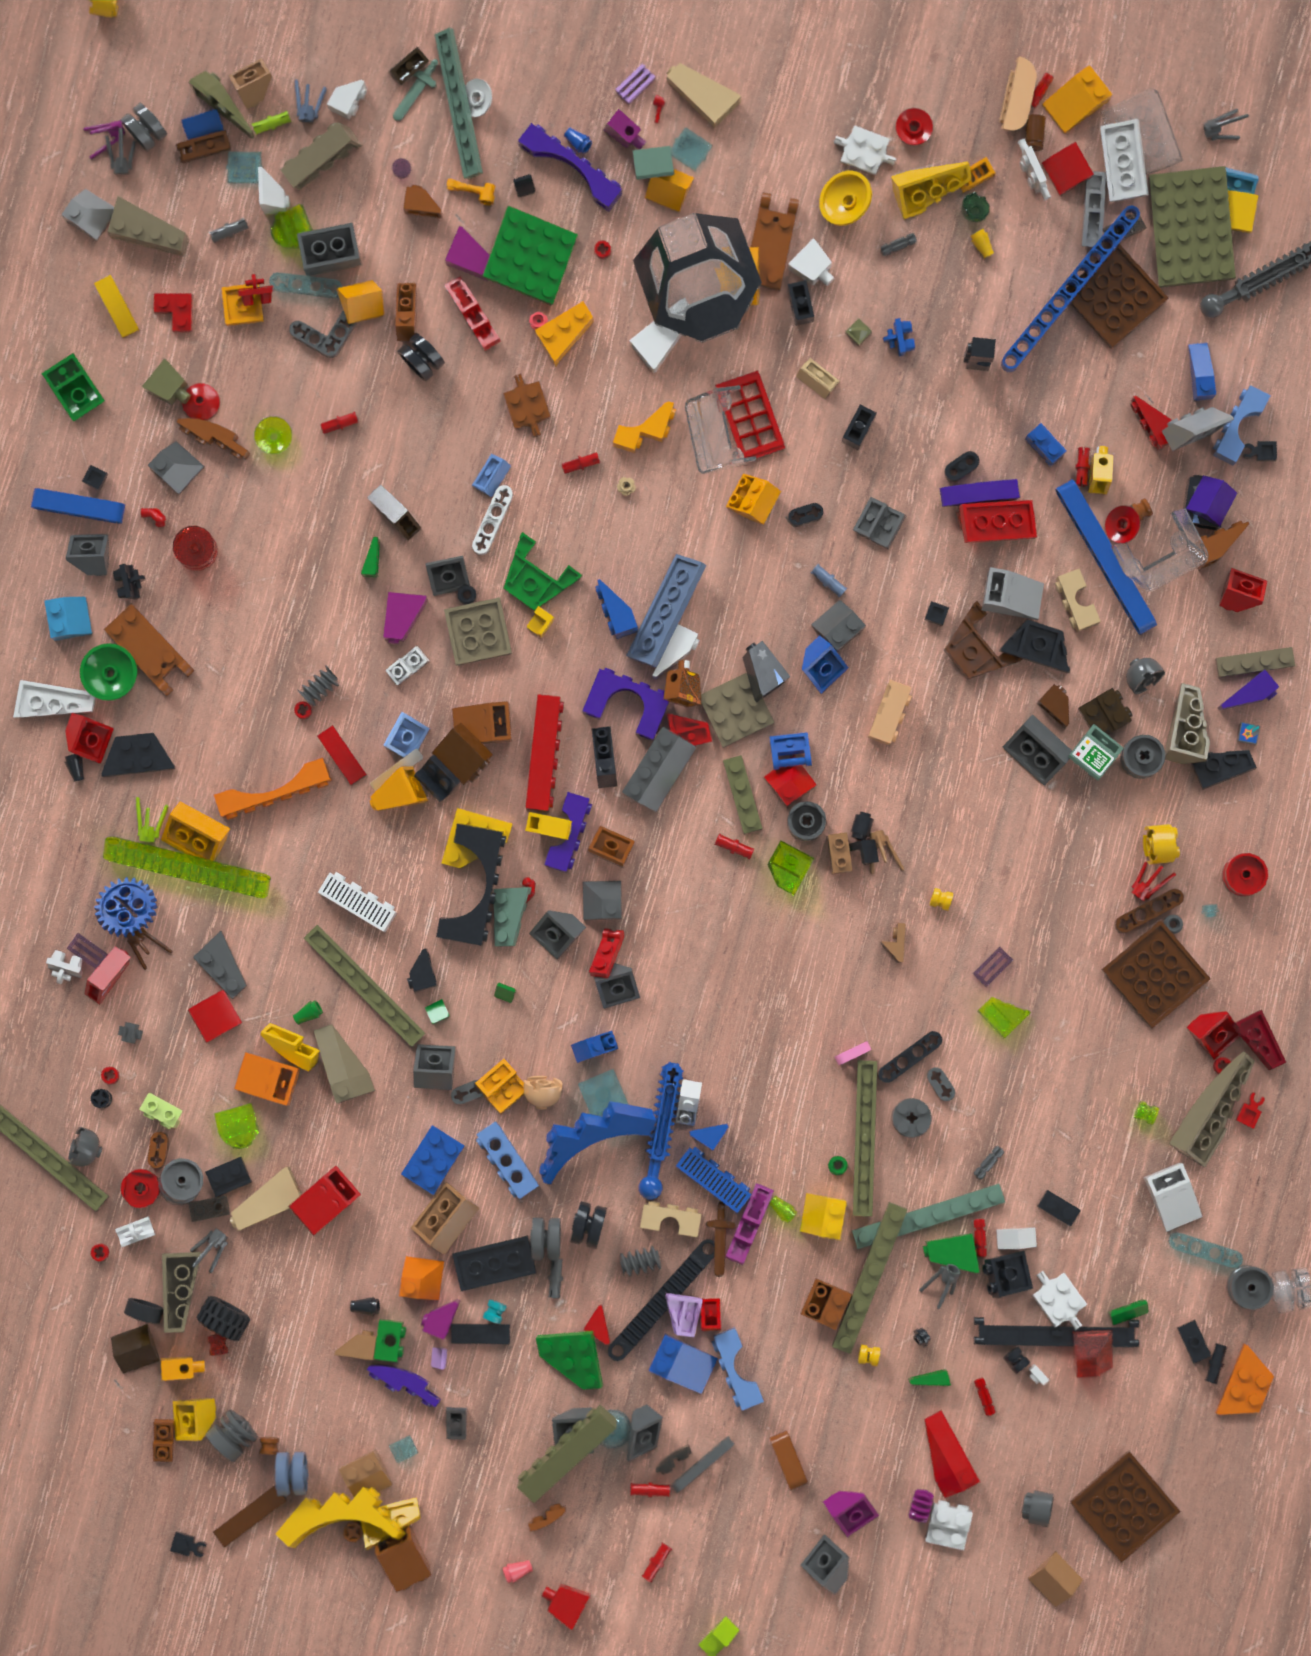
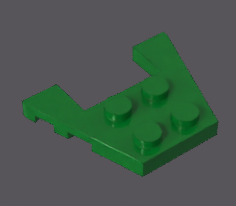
(532, 584)

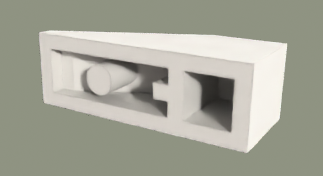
(679, 646)

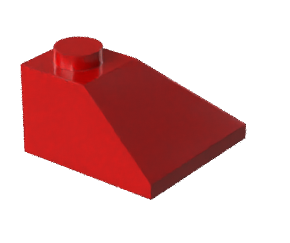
(1242, 591)
(87, 737)
(790, 783)
(1213, 1032)

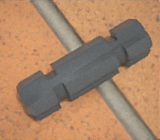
(898, 244)
(989, 1162)

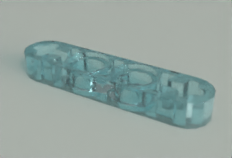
(306, 283)
(1205, 1250)

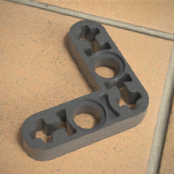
(324, 340)

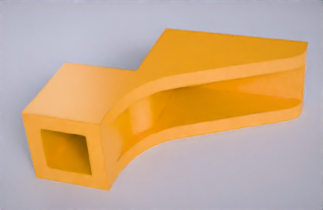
(654, 428)

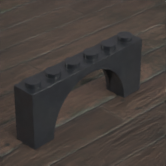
(486, 846)

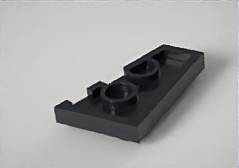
(1223, 767)

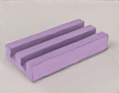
(646, 73)

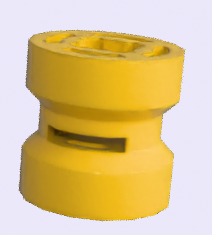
(941, 899)
(873, 1358)

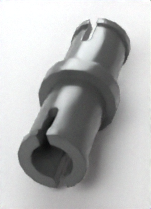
(229, 230)
(555, 1279)

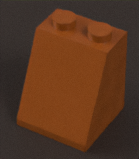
(403, 1560)

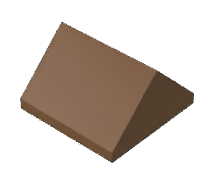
(1056, 1579)

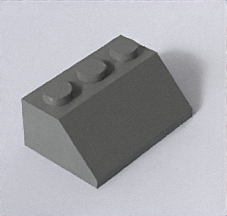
(329, 249)
(1038, 750)

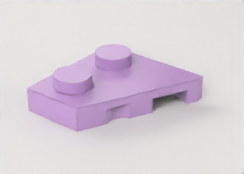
(684, 1313)

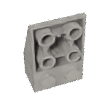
(1012, 594)

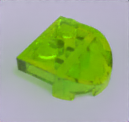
(288, 224)
(237, 1126)

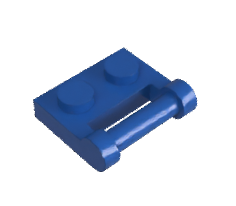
(790, 745)

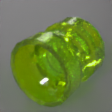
(1146, 1112)

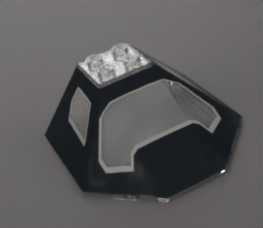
(698, 275)

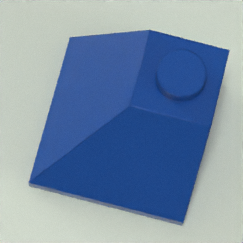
(822, 664)

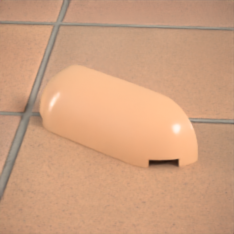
(1018, 95)

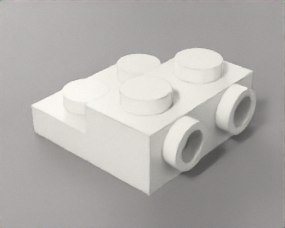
(949, 1525)

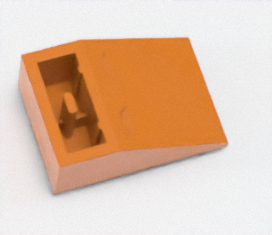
(267, 1079)

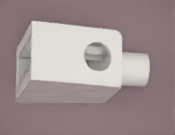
(812, 264)

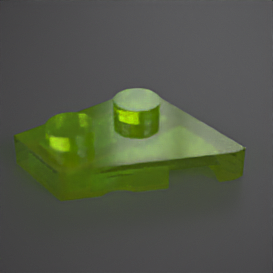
(1002, 1016)

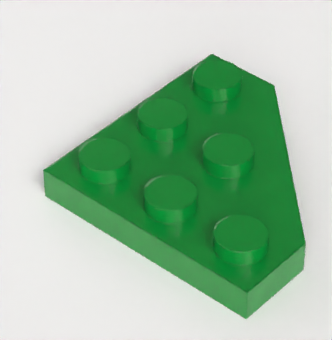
(573, 1356)

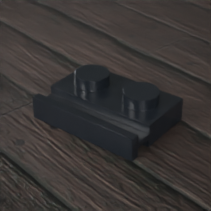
(228, 1176)

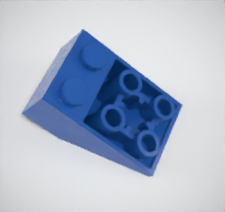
(620, 614)

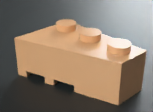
(890, 712)

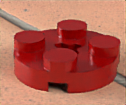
(133, 1179)

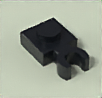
(1263, 451)
(184, 1544)

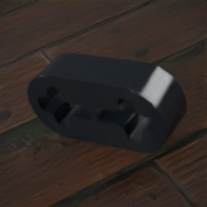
(804, 510)

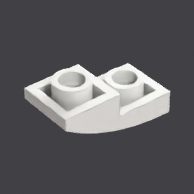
(407, 666)

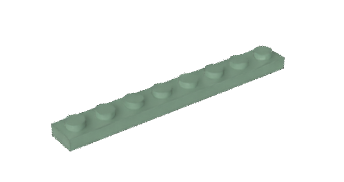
(458, 103)
(936, 1213)

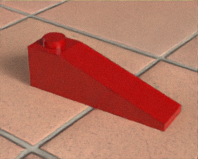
(950, 1464)

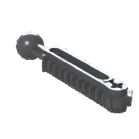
(1213, 305)

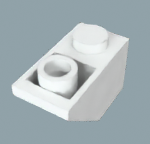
(346, 97)
(688, 1102)

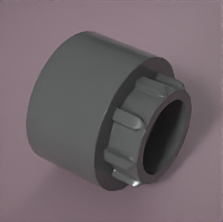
(1038, 1508)

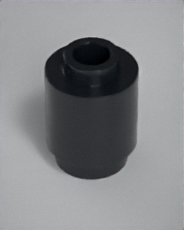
(862, 826)

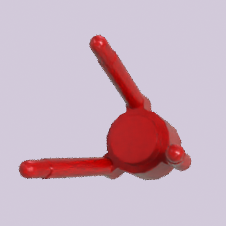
(1142, 890)

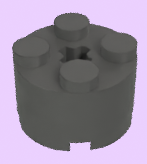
(807, 810)
(922, 1114)

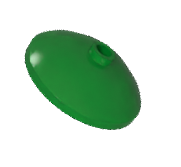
(95, 671)

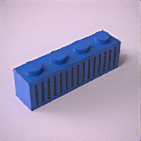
(714, 1180)

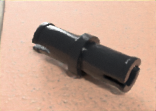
(1216, 1363)

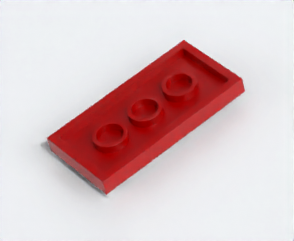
(998, 521)

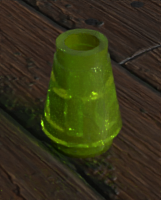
(783, 1209)

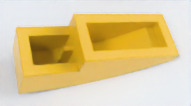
(116, 306)
(291, 1046)

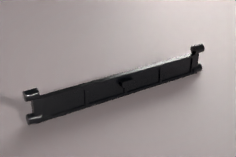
(1047, 1334)

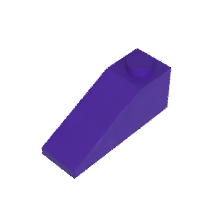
(1254, 691)

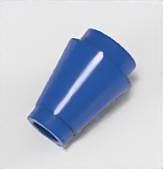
(578, 140)

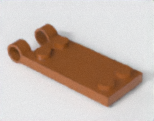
(773, 240)
(147, 647)

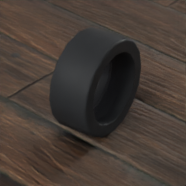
(143, 1310)

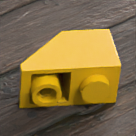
(548, 825)

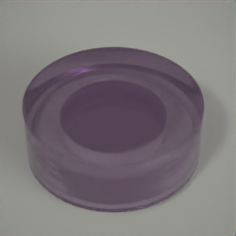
(401, 168)

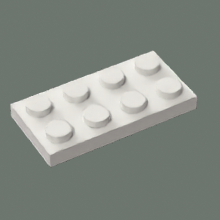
(1124, 160)

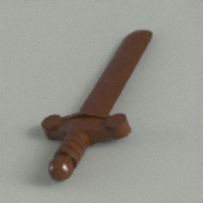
(720, 1226)

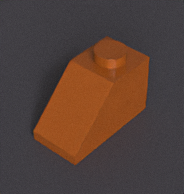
(420, 203)

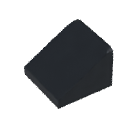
(524, 185)

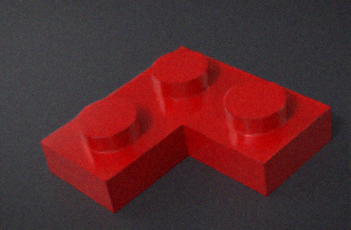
(178, 305)

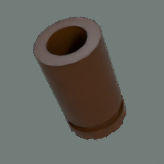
(1035, 131)

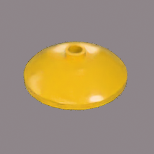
(838, 195)

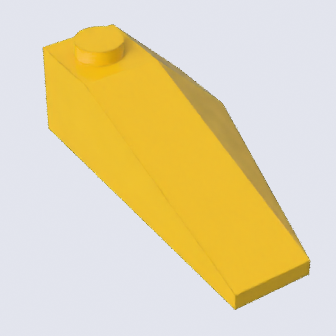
(923, 187)

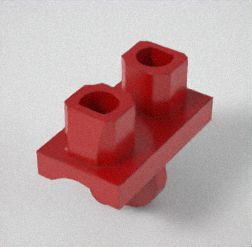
(264, 291)

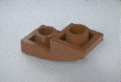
(163, 1440)
(552, 1514)

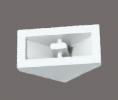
(1016, 1238)

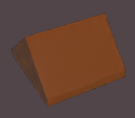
(611, 846)

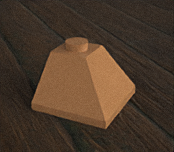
(252, 83)

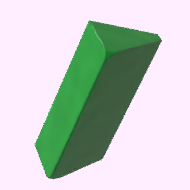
(1128, 1312)

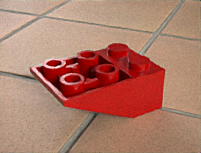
(324, 1200)

